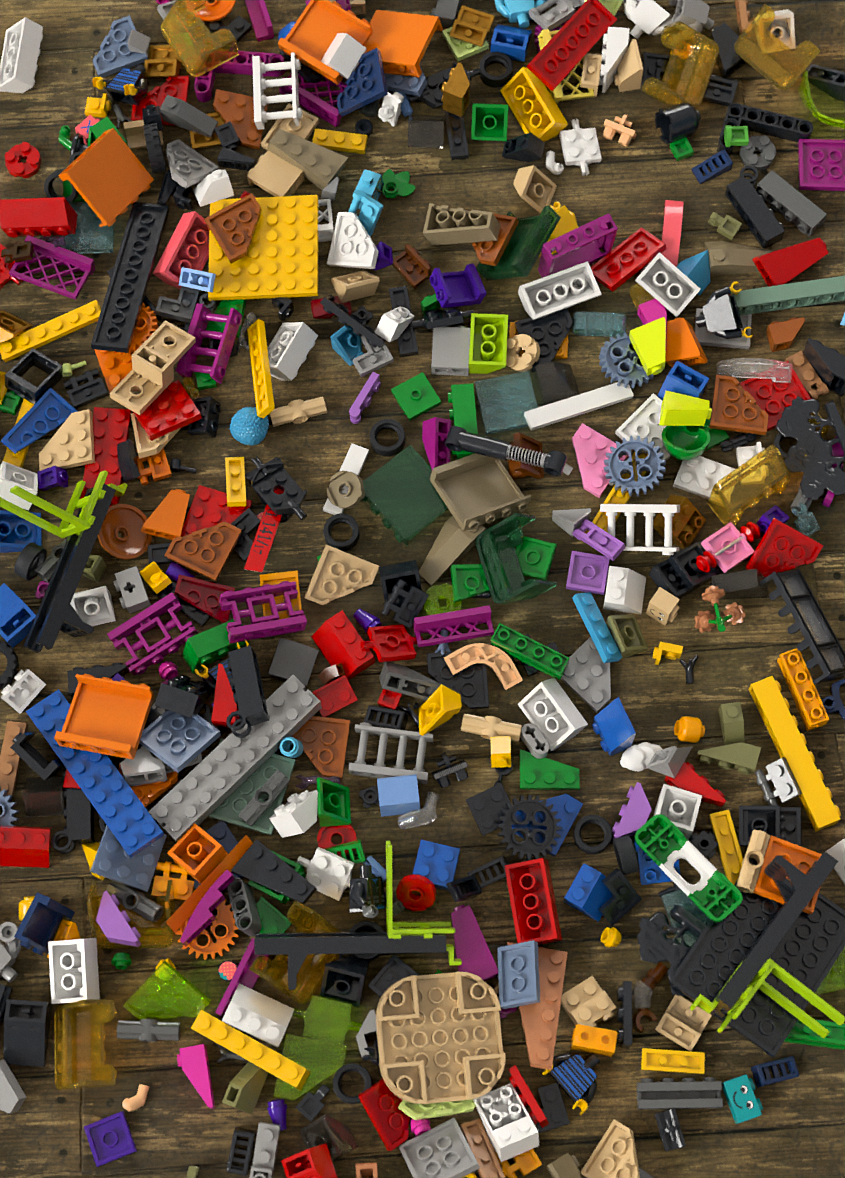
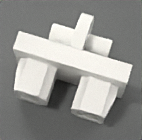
(391, 108)

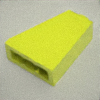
(650, 345)
(683, 410)

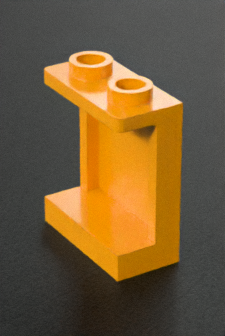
(593, 1040)

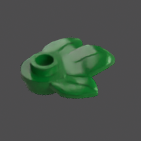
(397, 182)

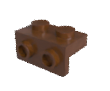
(412, 266)

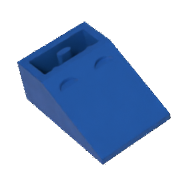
(15, 617)

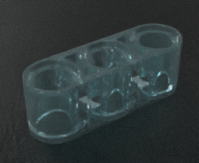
(599, 324)

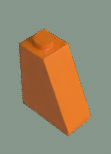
(683, 344)
(168, 516)

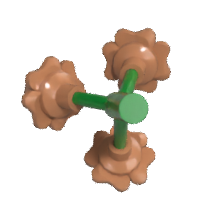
(734, 612)

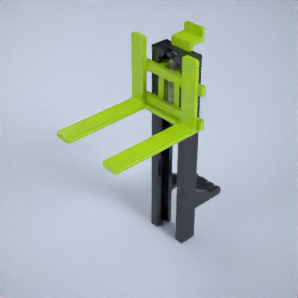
(55, 609)
(393, 941)
(754, 967)

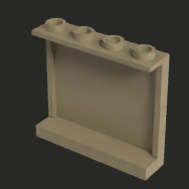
(478, 490)

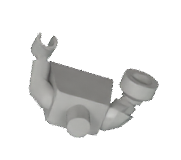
(692, 13)
(9, 952)

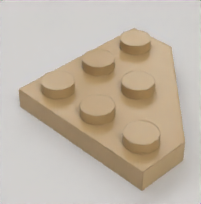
(71, 443)
(144, 445)
(339, 575)
(614, 1155)

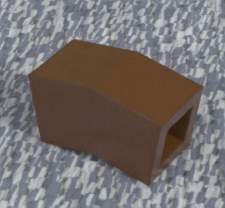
(331, 673)

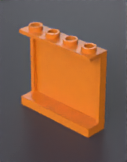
(317, 30)
(402, 40)
(108, 176)
(106, 716)

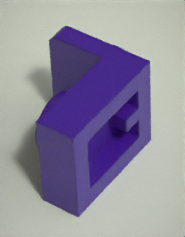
(52, 477)
(767, 517)

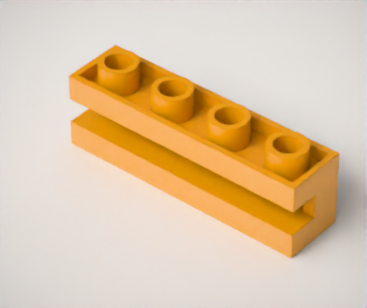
(802, 689)

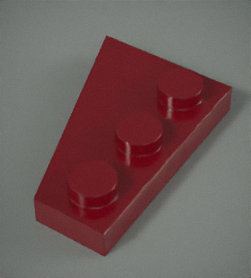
(203, 595)

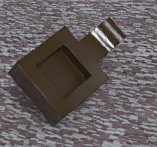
(20, 252)

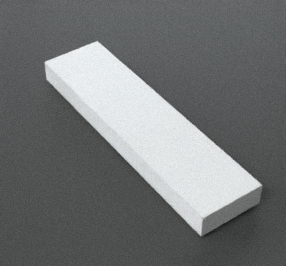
(353, 463)

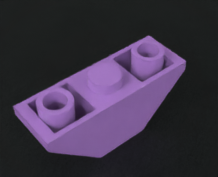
(633, 814)
(115, 923)

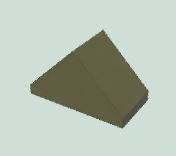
(94, 568)

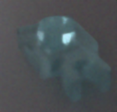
(806, 521)

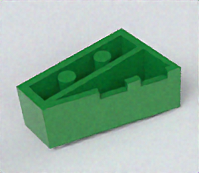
(209, 647)

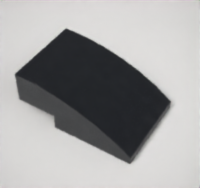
(680, 573)
(774, 820)

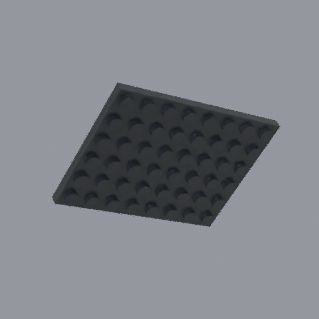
(803, 952)

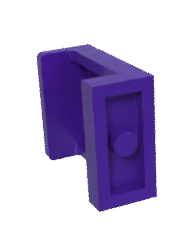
(458, 287)

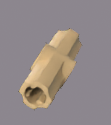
(298, 411)
(490, 727)
(749, 873)

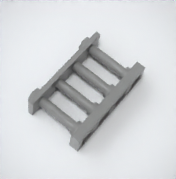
(379, 769)

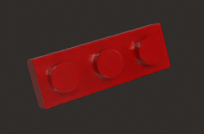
(527, 1097)

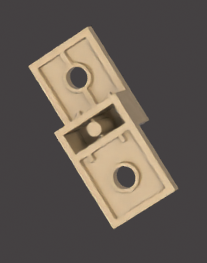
(152, 367)

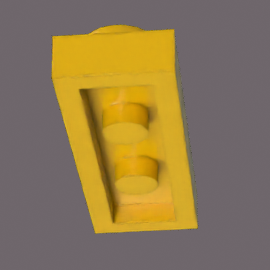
(340, 141)
(235, 481)
(672, 1061)

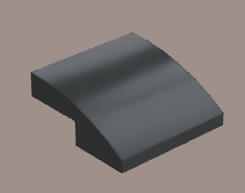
(292, 659)

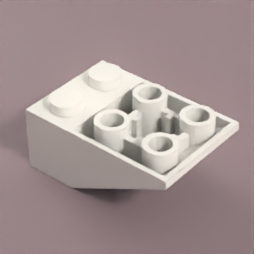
(613, 49)
(507, 1122)

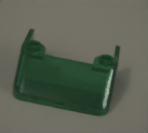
(501, 563)

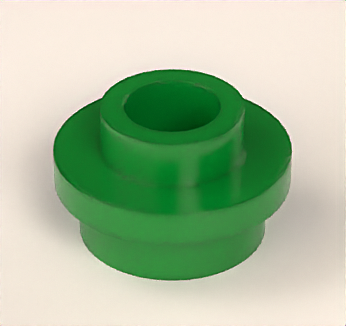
(121, 960)

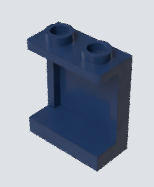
(41, 923)

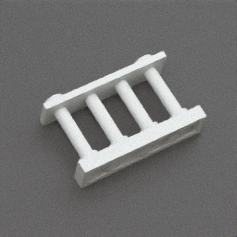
(261, 84)
(649, 511)

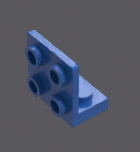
(649, 870)

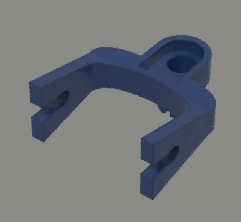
(835, 700)

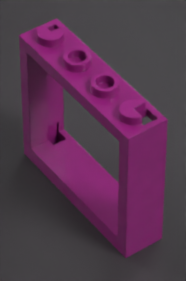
(578, 246)

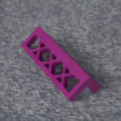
(260, 19)
(452, 620)
(242, 975)

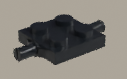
(446, 317)

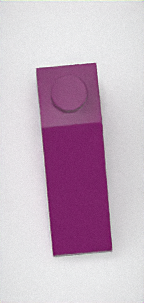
(434, 437)

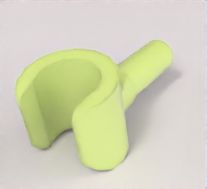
(67, 368)

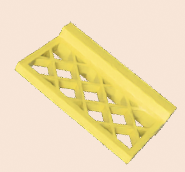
(557, 94)

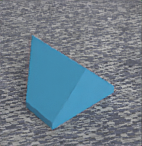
(697, 270)
(347, 344)

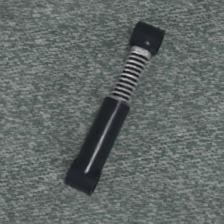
(459, 439)

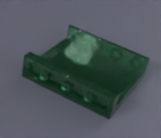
(523, 246)
(404, 495)

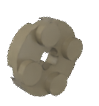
(355, 492)

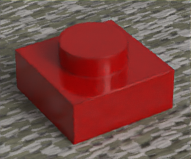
(389, 699)

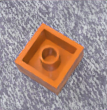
(197, 853)

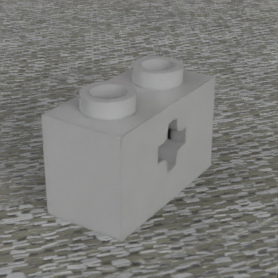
(138, 598)

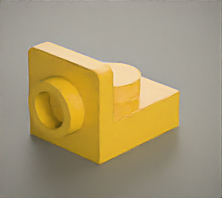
(98, 106)
(155, 578)
(669, 650)

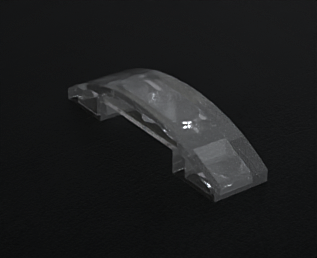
(756, 368)

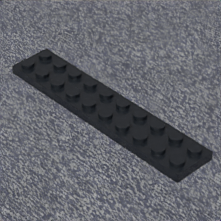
(130, 277)

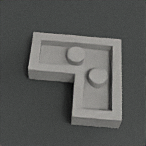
(373, 359)

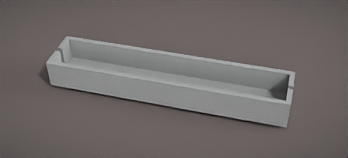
(234, 760)

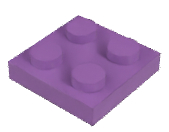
(587, 572)

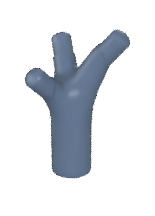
(442, 647)

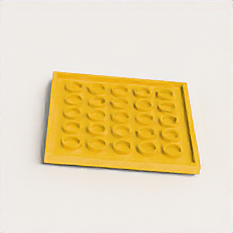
(280, 256)

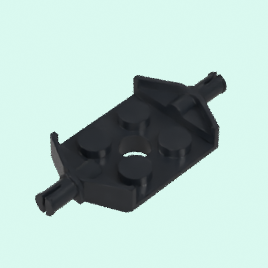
(432, 94)
(273, 477)

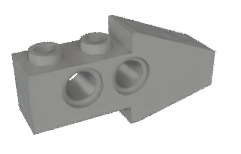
(147, 768)
(10, 1091)

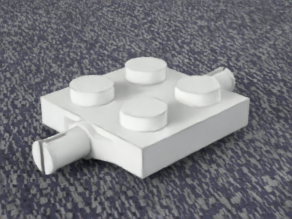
(580, 146)
(328, 872)

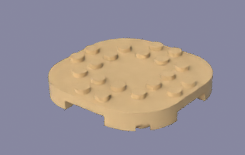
(440, 1038)

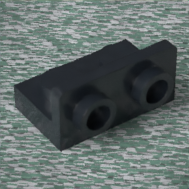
(210, 413)

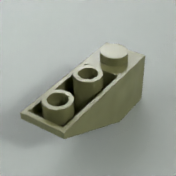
(735, 756)
(245, 1088)

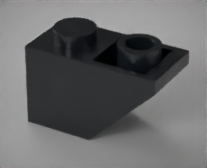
(524, 148)

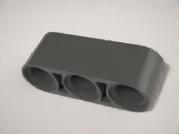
(244, 907)

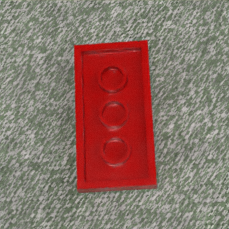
(627, 259)

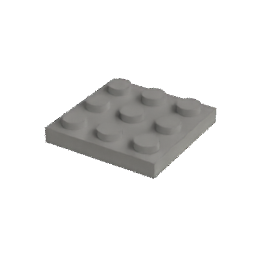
(440, 1153)

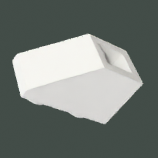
(394, 323)

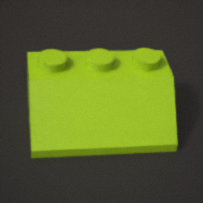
(487, 343)

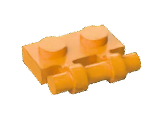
(182, 887)
(524, 1162)

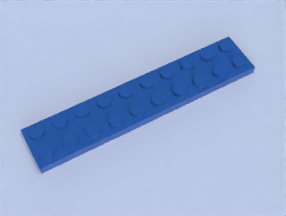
(98, 780)

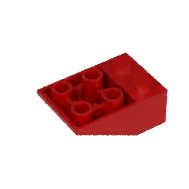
(310, 1164)

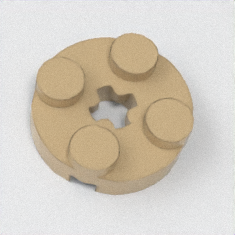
(531, 354)

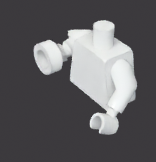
(647, 16)

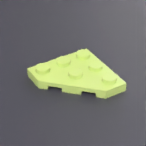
(431, 1110)

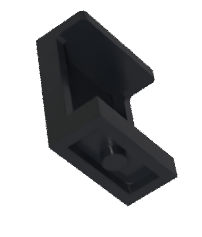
(33, 758)

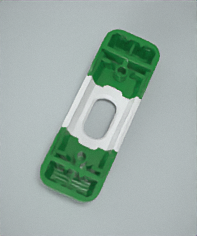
(666, 845)

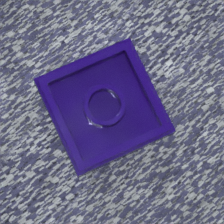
(110, 1139)

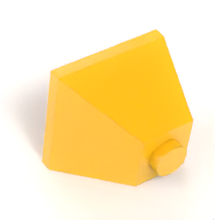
(438, 709)

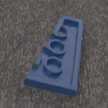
(41, 419)

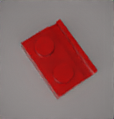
(335, 696)

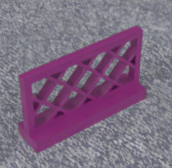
(311, 101)
(61, 256)

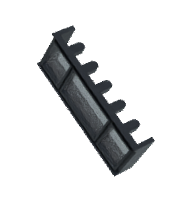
(810, 621)

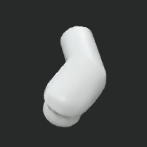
(551, 165)

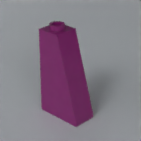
(471, 945)

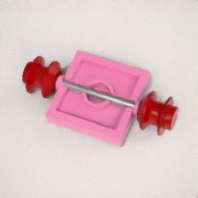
(728, 547)

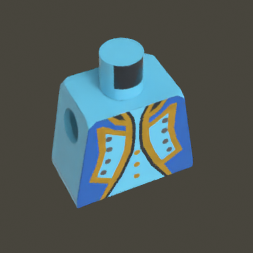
(371, 184)

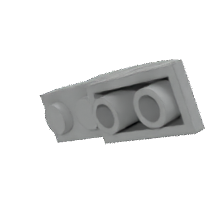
(265, 1150)

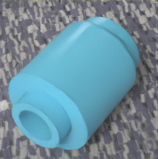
(287, 743)

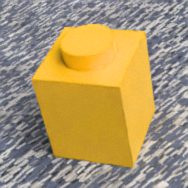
(500, 752)

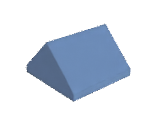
(398, 795)

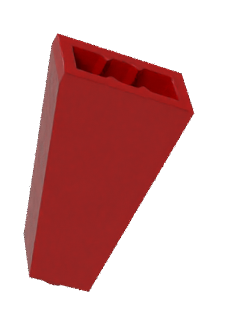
(786, 263)

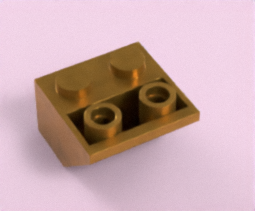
(456, 91)
(684, 523)

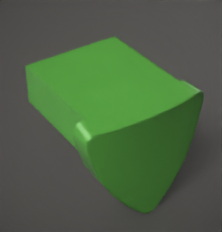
(736, 136)

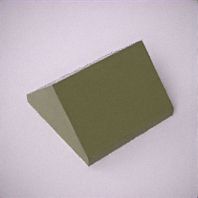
(626, 634)

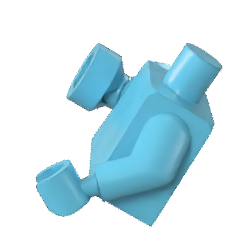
(517, 10)

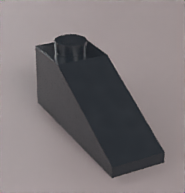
(827, 80)

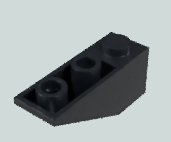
(97, 671)

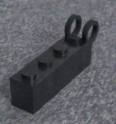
(753, 209)
(248, 689)
(79, 820)

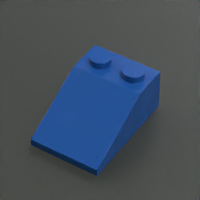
(17, 532)
(614, 728)

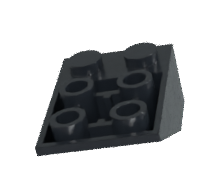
(828, 365)
(183, 695)
(26, 1032)

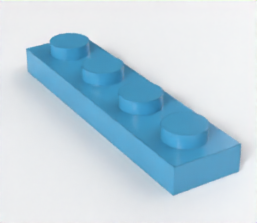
(597, 627)

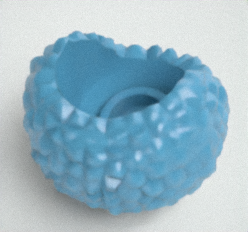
(248, 427)

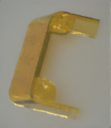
(152, 934)

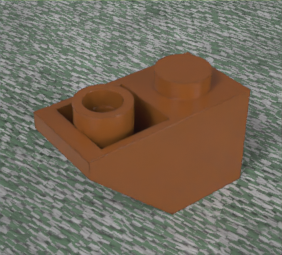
(783, 334)

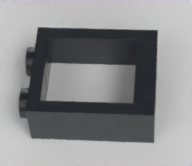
(25, 389)

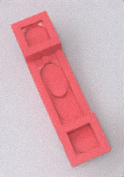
(672, 230)

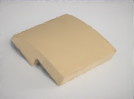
(682, 1023)

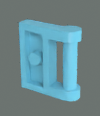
(370, 210)

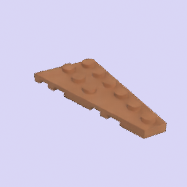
(541, 1018)

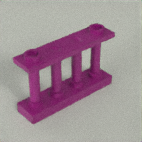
(197, 328)

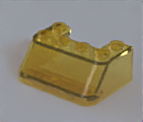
(193, 41)
(770, 54)
(688, 66)
(748, 483)
(312, 970)
(81, 1045)

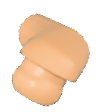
(138, 1100)

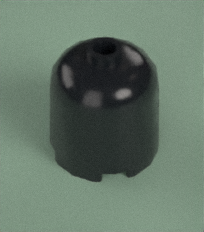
(677, 122)

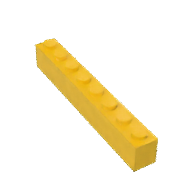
(792, 747)

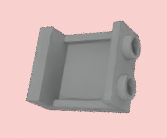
(450, 351)

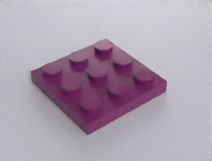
(821, 164)

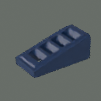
(722, 168)
(762, 1075)

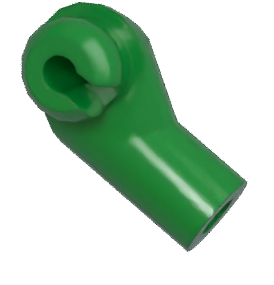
(64, 137)

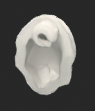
(639, 756)

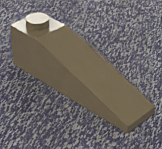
(732, 257)

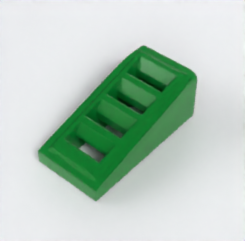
(349, 846)

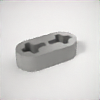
(538, 739)

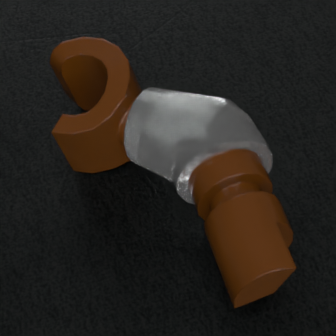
(642, 995)

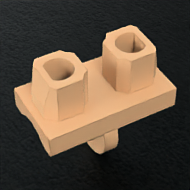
(612, 128)

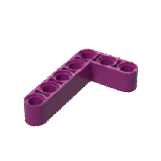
(235, 66)

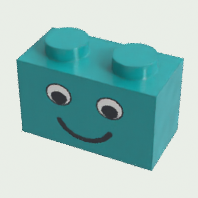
(742, 1099)

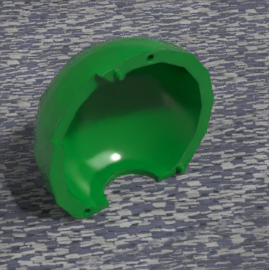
(683, 443)

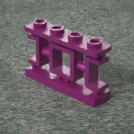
(144, 622)
(267, 625)

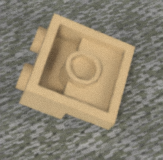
(588, 1003)

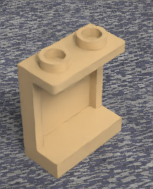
(275, 175)

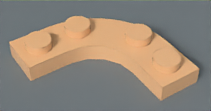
(486, 654)

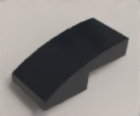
(126, 452)

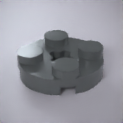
(761, 144)

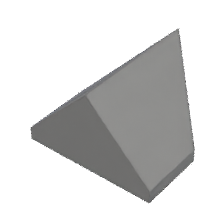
(570, 519)
(669, 760)

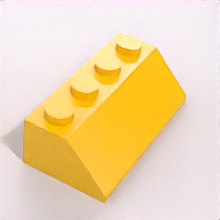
(533, 105)

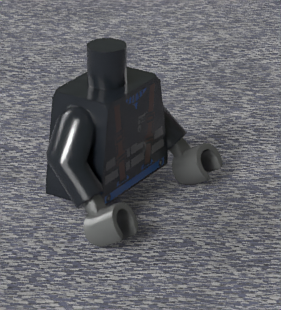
(368, 894)

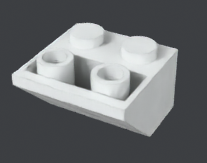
(296, 814)

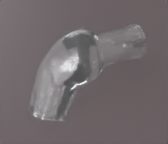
(421, 816)

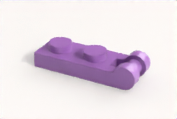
(364, 398)
(599, 539)

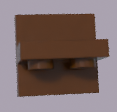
(519, 469)

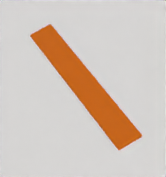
(192, 901)

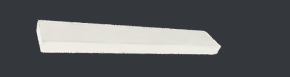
(577, 405)

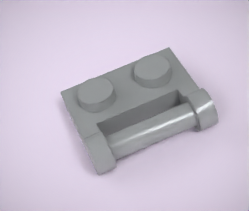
(554, 16)

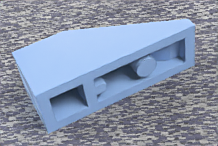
(197, 279)

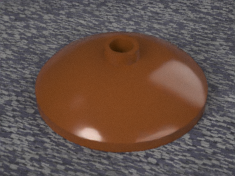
(127, 521)

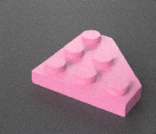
(590, 457)

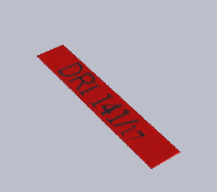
(263, 539)

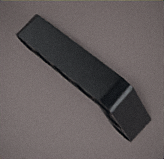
(760, 124)

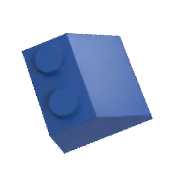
(588, 892)

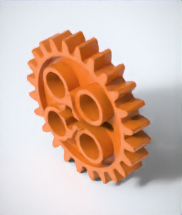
(144, 329)
(224, 917)

